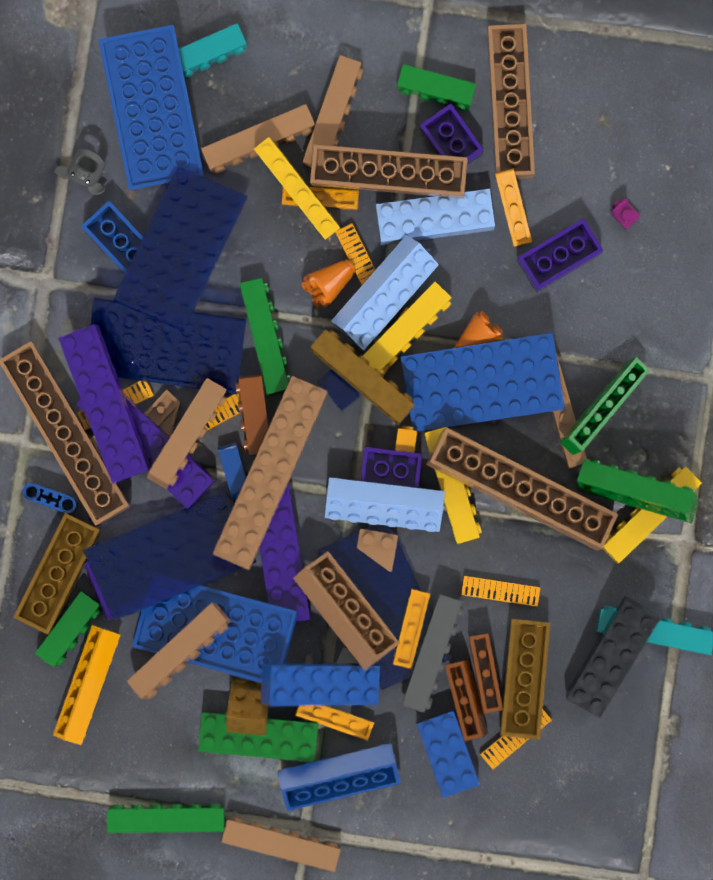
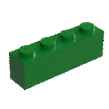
(436, 87)
(68, 629)

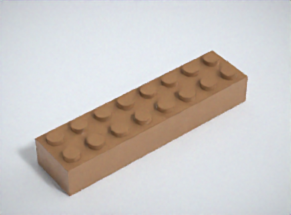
(511, 99)
(389, 171)

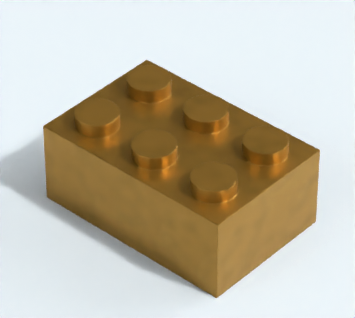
(245, 709)

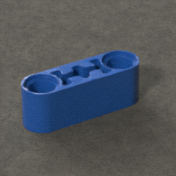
(232, 468)
(48, 492)

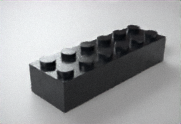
(612, 656)

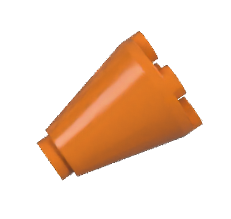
(328, 282)
(479, 331)

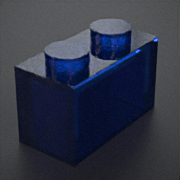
(339, 390)

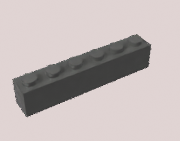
(432, 652)

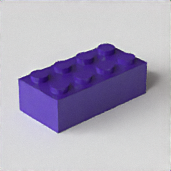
(560, 255)

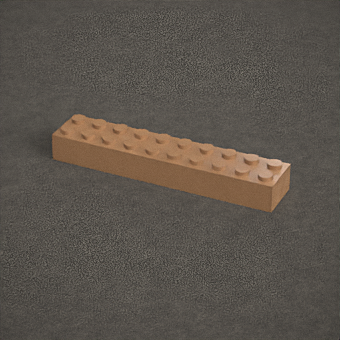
(64, 433)
(270, 473)
(522, 489)

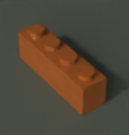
(254, 411)
(485, 673)
(466, 699)

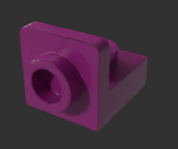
(624, 213)

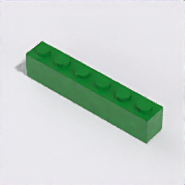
(264, 336)
(604, 406)
(165, 819)

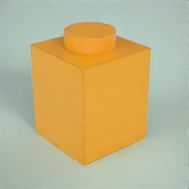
(406, 439)

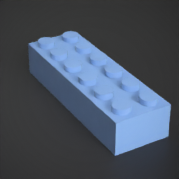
(435, 217)
(385, 292)
(384, 504)

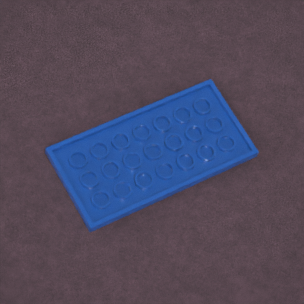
(150, 106)
(483, 382)
(254, 636)

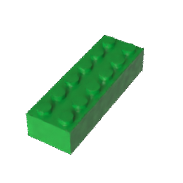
(638, 490)
(282, 739)

